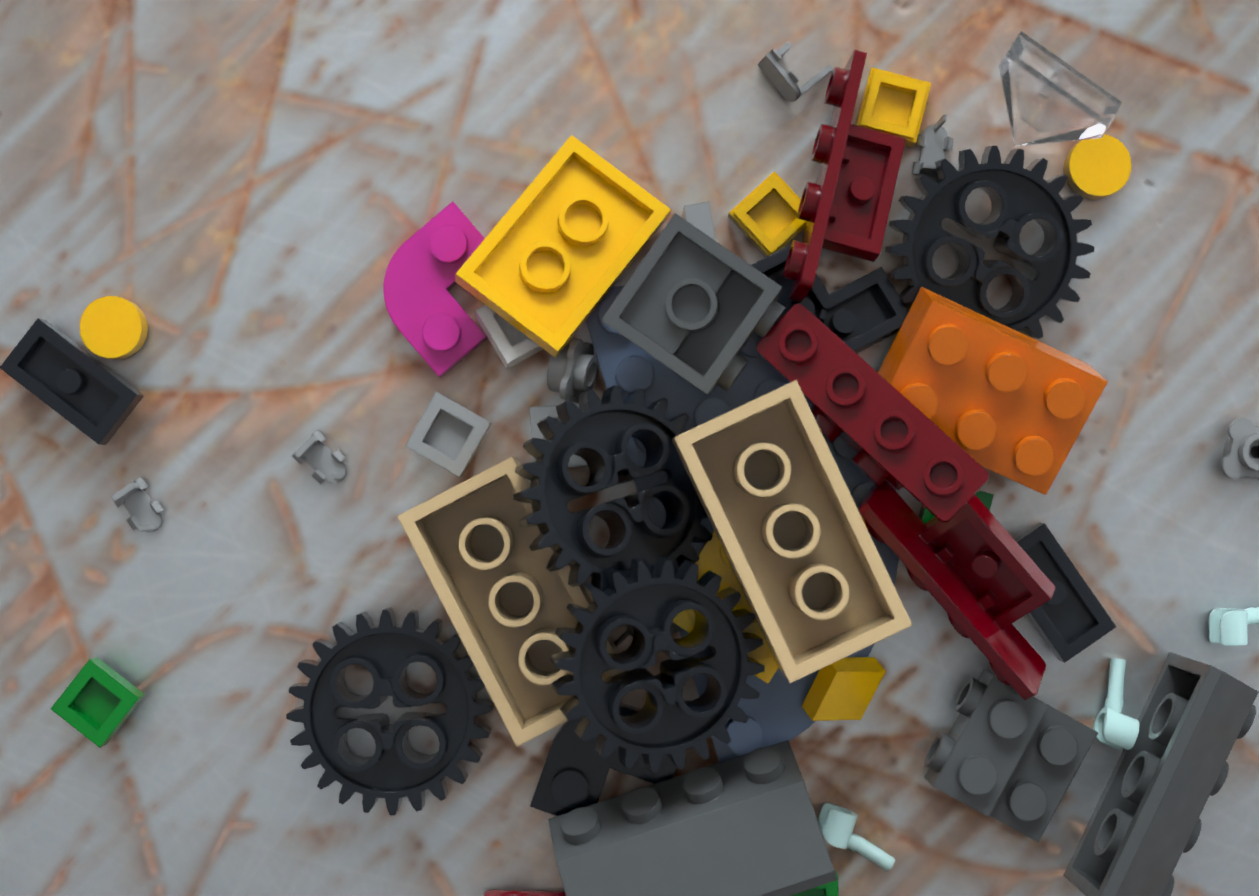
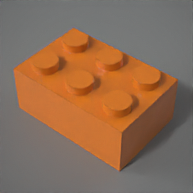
(992, 388)

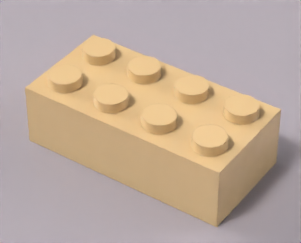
(791, 532)
(500, 593)

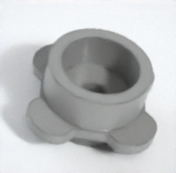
(573, 370)
(1237, 450)

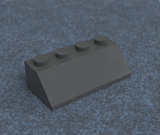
(1163, 781)
(702, 833)

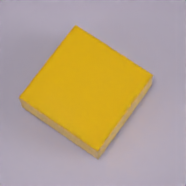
(893, 104)
(769, 215)
(843, 689)

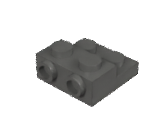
(695, 306)
(1008, 755)

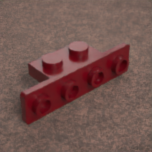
(853, 185)
(871, 416)
(974, 576)

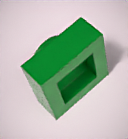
(98, 702)

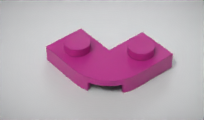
(419, 286)

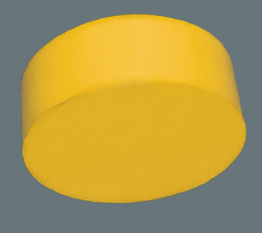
(1097, 167)
(113, 327)

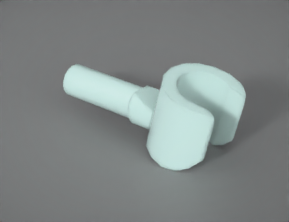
(1230, 625)
(1112, 726)
(837, 829)

